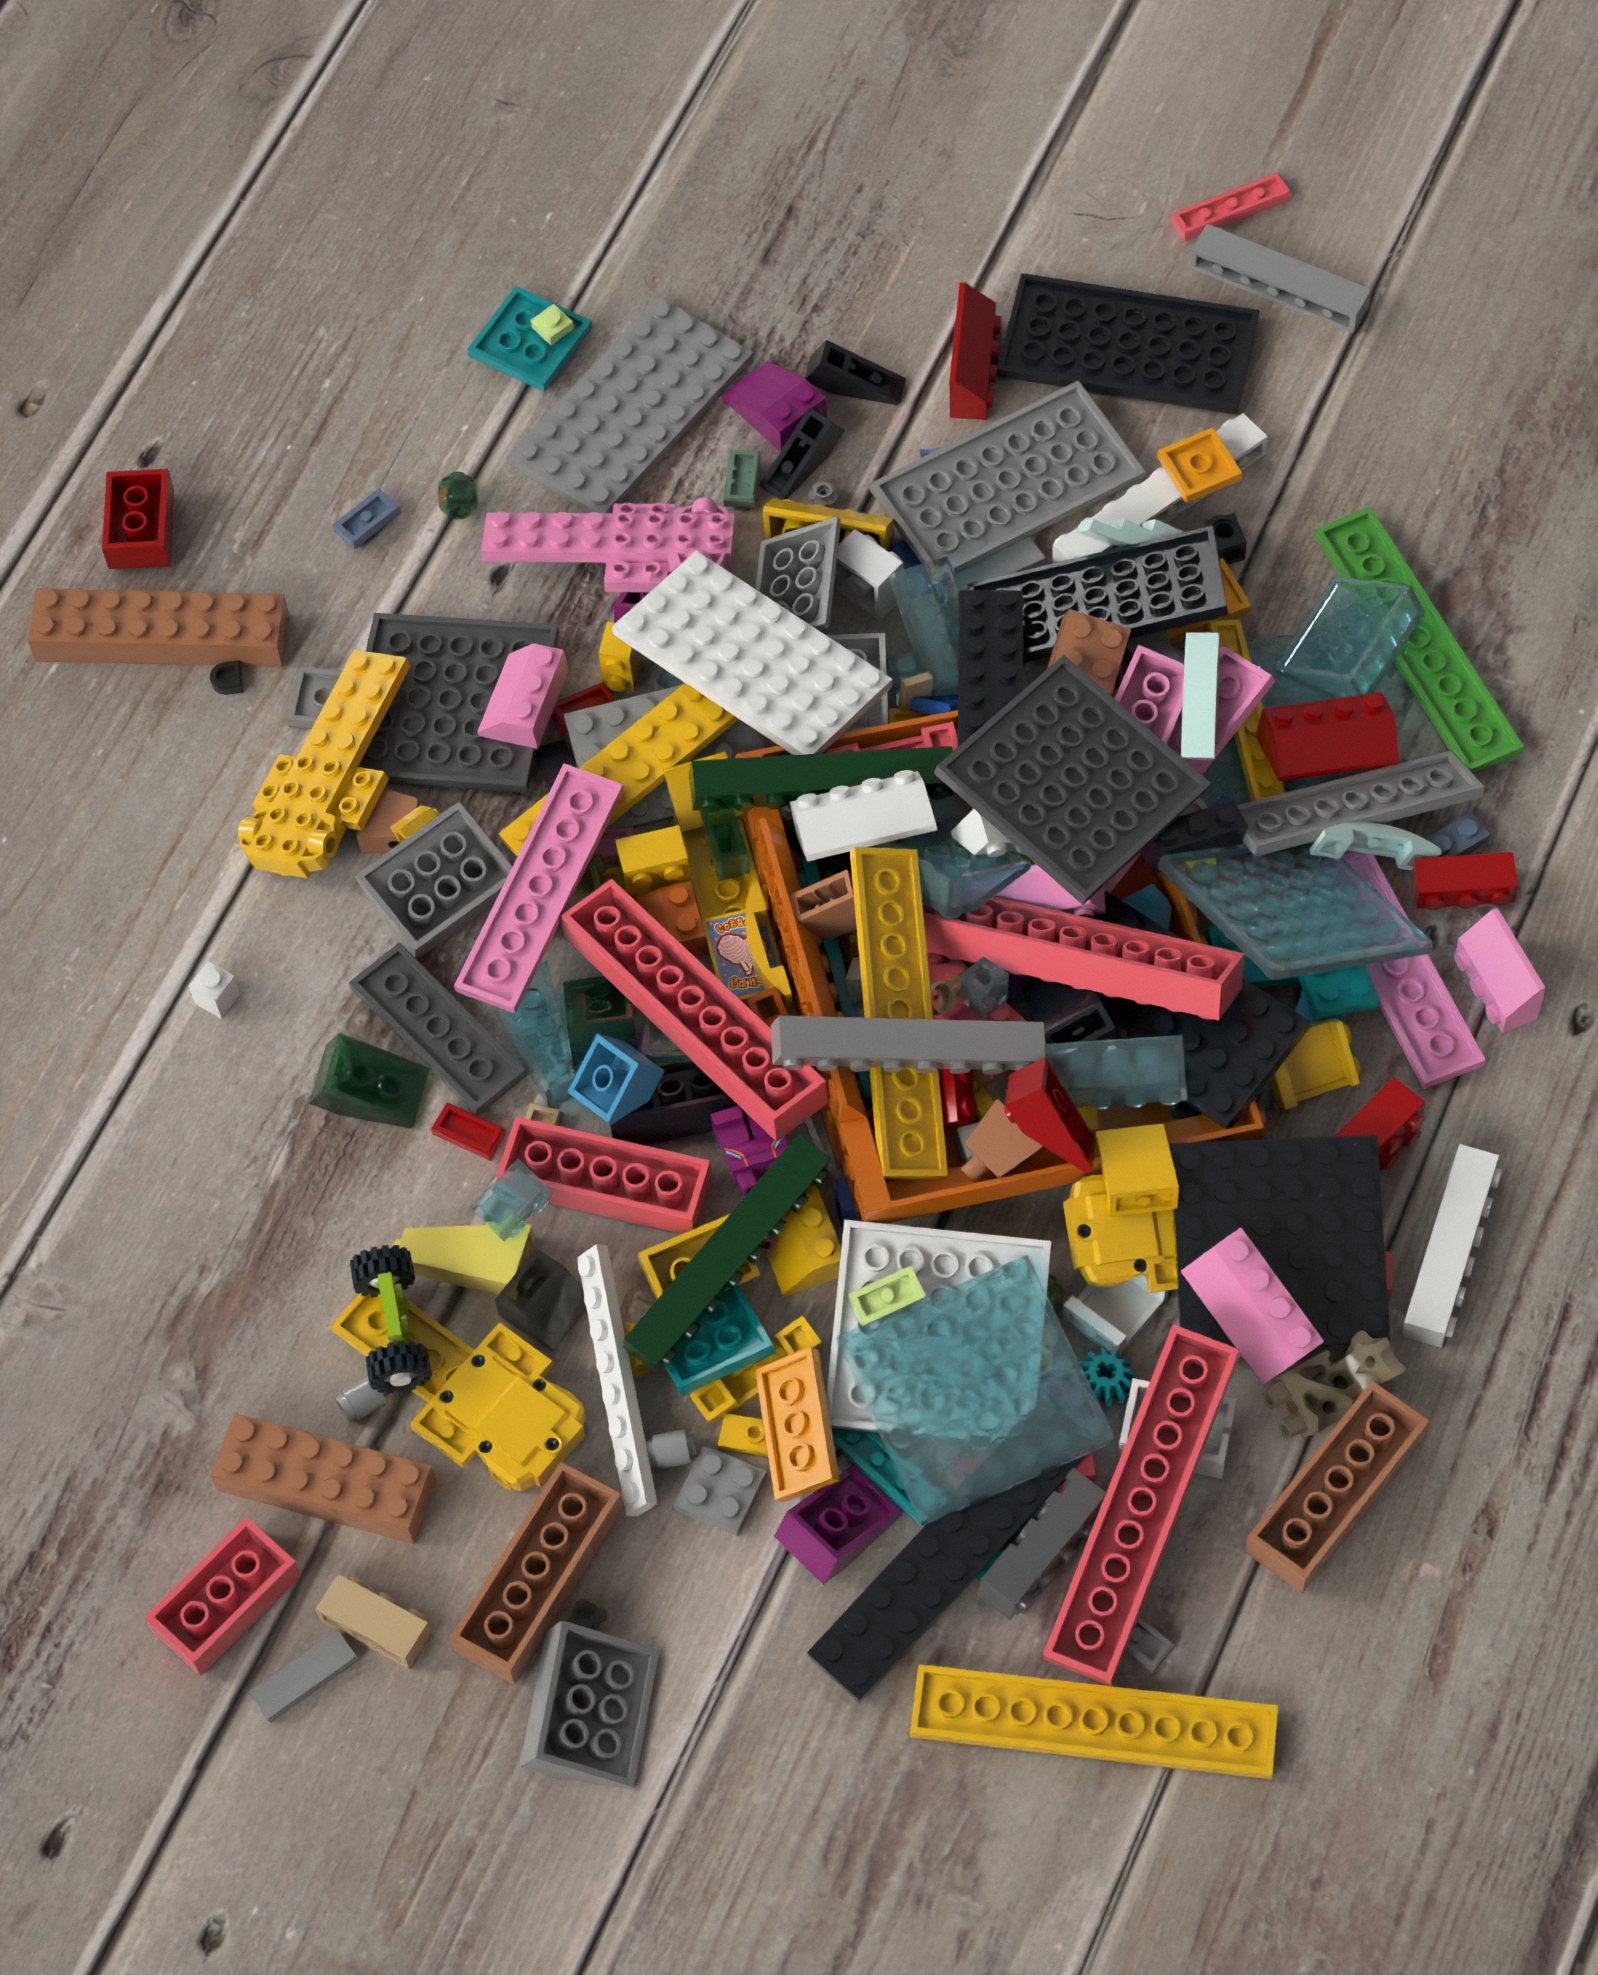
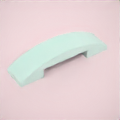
(1375, 840)

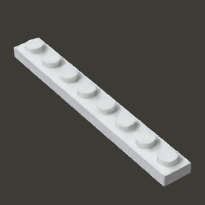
(616, 1381)

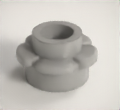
(828, 500)

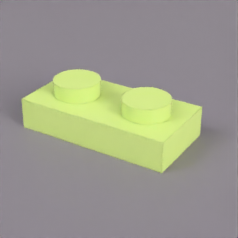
(886, 1296)

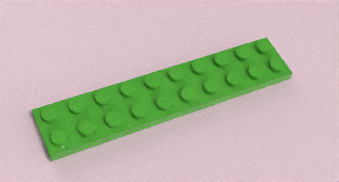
(1431, 657)

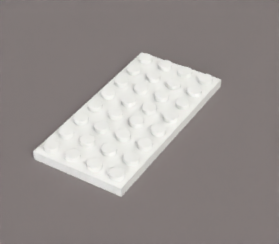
(752, 657)

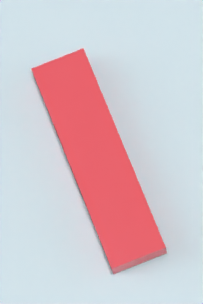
(1231, 206)

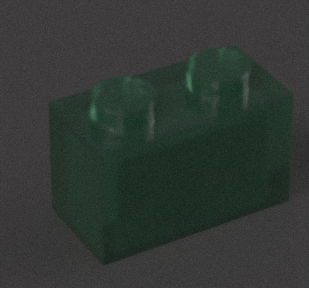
(725, 843)

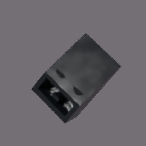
(1070, 1014)

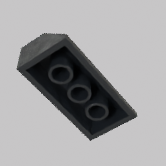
(676, 1109)

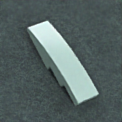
(1125, 532)
(1200, 696)

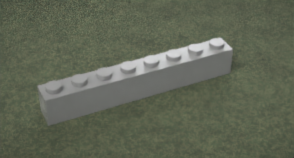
(905, 1044)

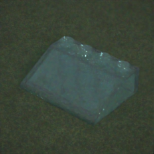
(1351, 637)
(952, 876)

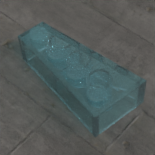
(540, 1038)

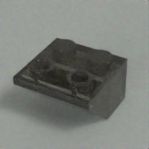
(542, 1300)

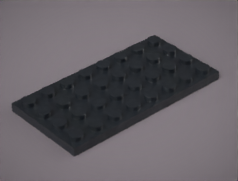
(1129, 343)
(1135, 586)
(1224, 1057)

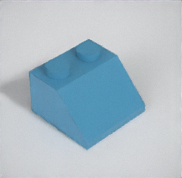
(614, 1079)

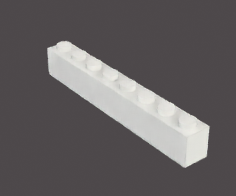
(1158, 495)

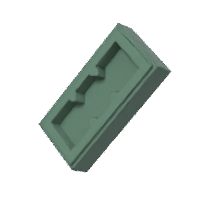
(742, 478)

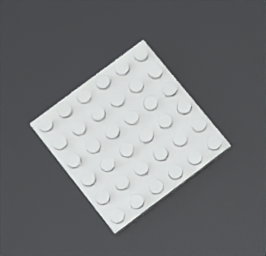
(939, 1261)

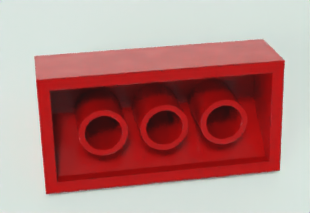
(973, 354)
(1328, 736)

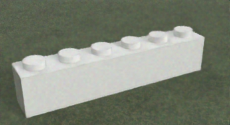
(1450, 1246)

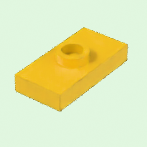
(743, 1435)

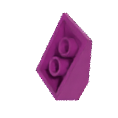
(774, 401)
(837, 1523)

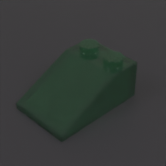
(593, 1008)
(368, 1083)

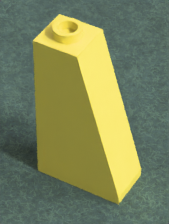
(467, 1255)

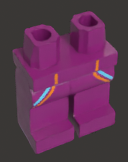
(744, 1157)

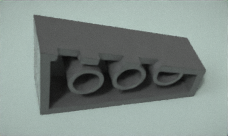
(1043, 1546)

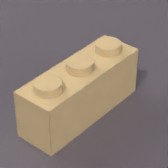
(374, 1620)

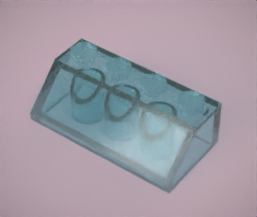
(931, 616)
(1121, 1071)

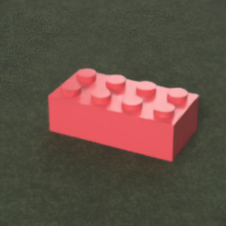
(223, 1596)

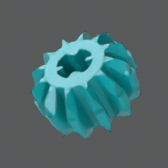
(1108, 1366)

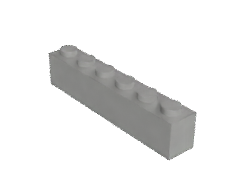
(1280, 278)

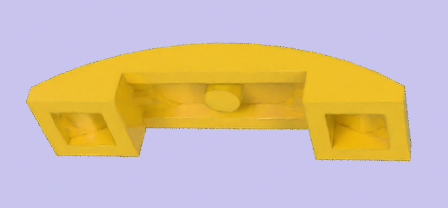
(754, 918)
(741, 1386)

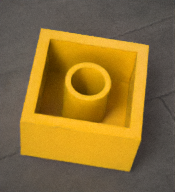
(652, 860)

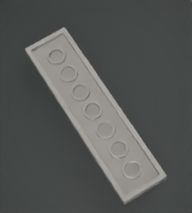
(1365, 797)

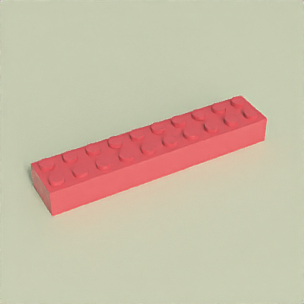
(1091, 955)
(692, 1008)
(1141, 1505)

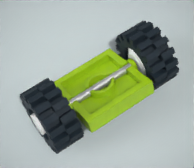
(402, 1362)

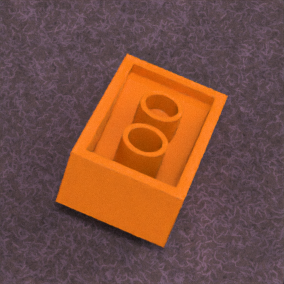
(678, 913)

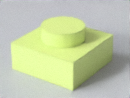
(552, 324)

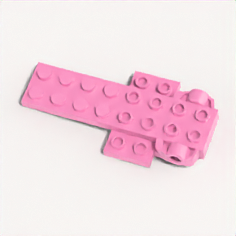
(635, 540)

